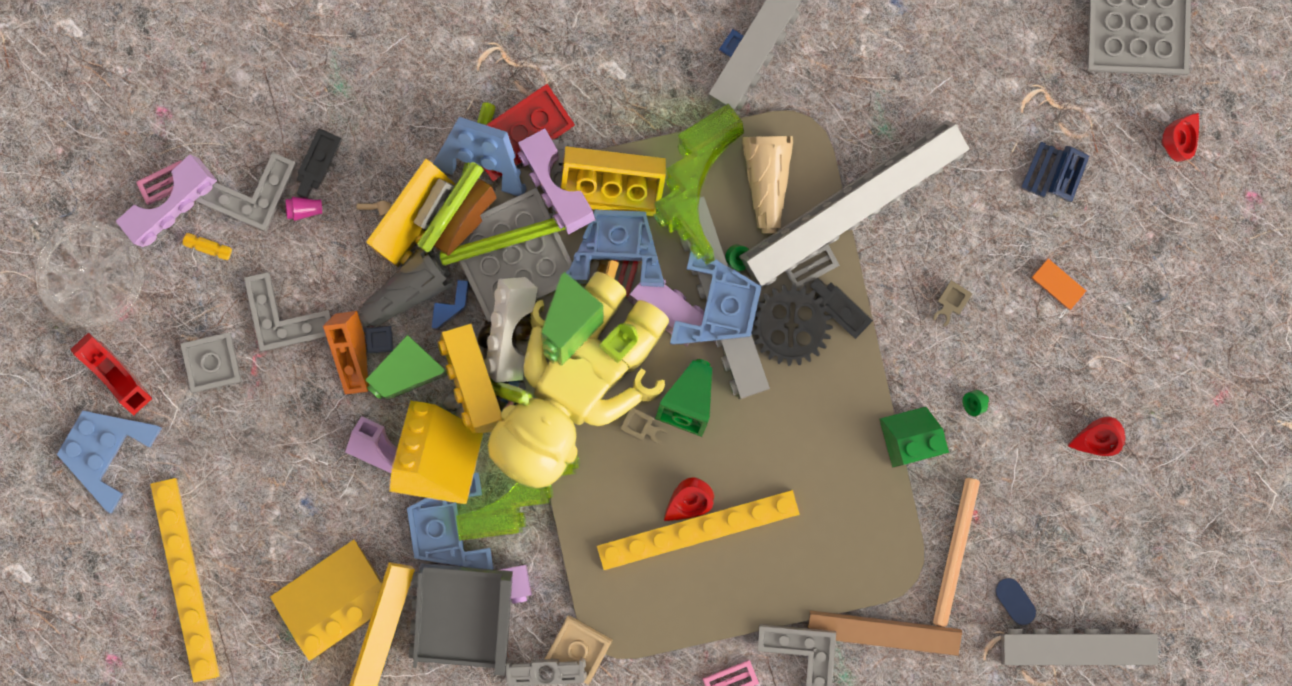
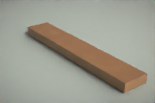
(888, 633)

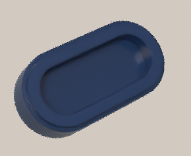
(1015, 601)

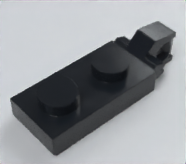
(317, 161)
(842, 308)

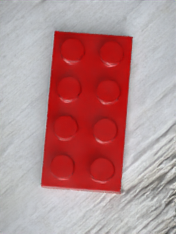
(529, 116)

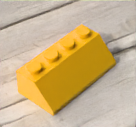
(614, 179)
(470, 378)

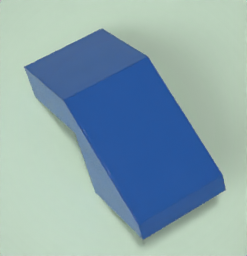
(445, 312)

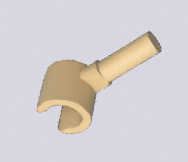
(382, 206)

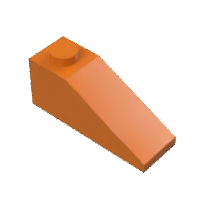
(348, 350)

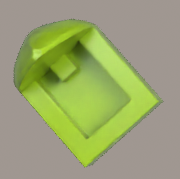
(620, 341)

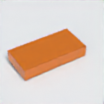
(1058, 284)

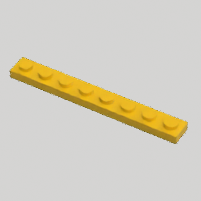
(698, 530)
(185, 580)

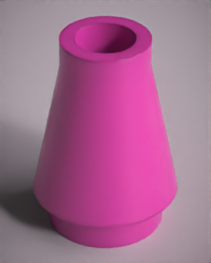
(301, 208)

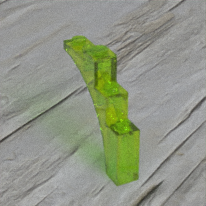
(700, 148)
(504, 514)

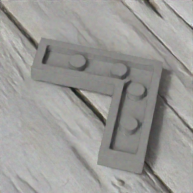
(262, 206)
(269, 329)
(814, 643)

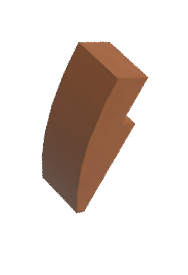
(466, 217)

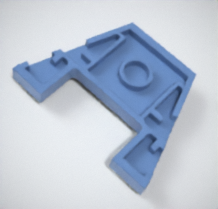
(485, 147)
(618, 237)
(728, 309)
(94, 445)
(436, 532)

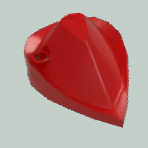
(1181, 137)
(1100, 436)
(689, 500)

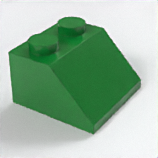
(913, 436)

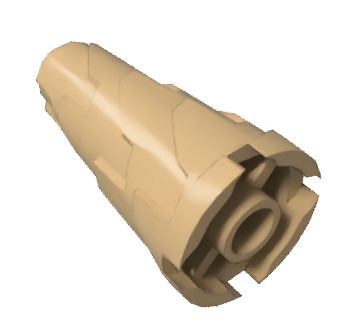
(768, 176)

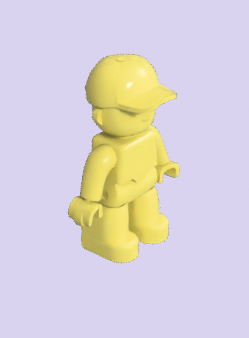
(542, 436)

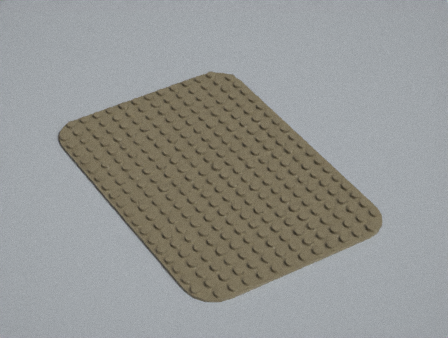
(806, 434)

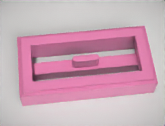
(149, 200)
(750, 672)

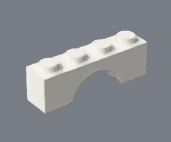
(512, 302)

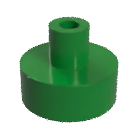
(733, 259)
(975, 402)

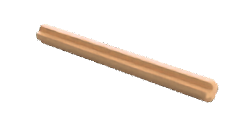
(956, 552)

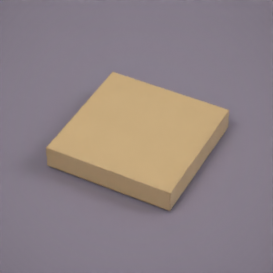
(577, 642)

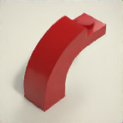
(112, 373)

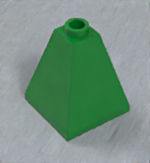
(689, 399)

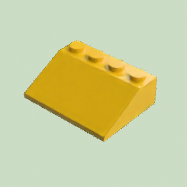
(397, 230)
(435, 455)
(329, 600)

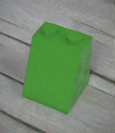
(570, 320)
(404, 371)

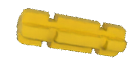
(207, 246)

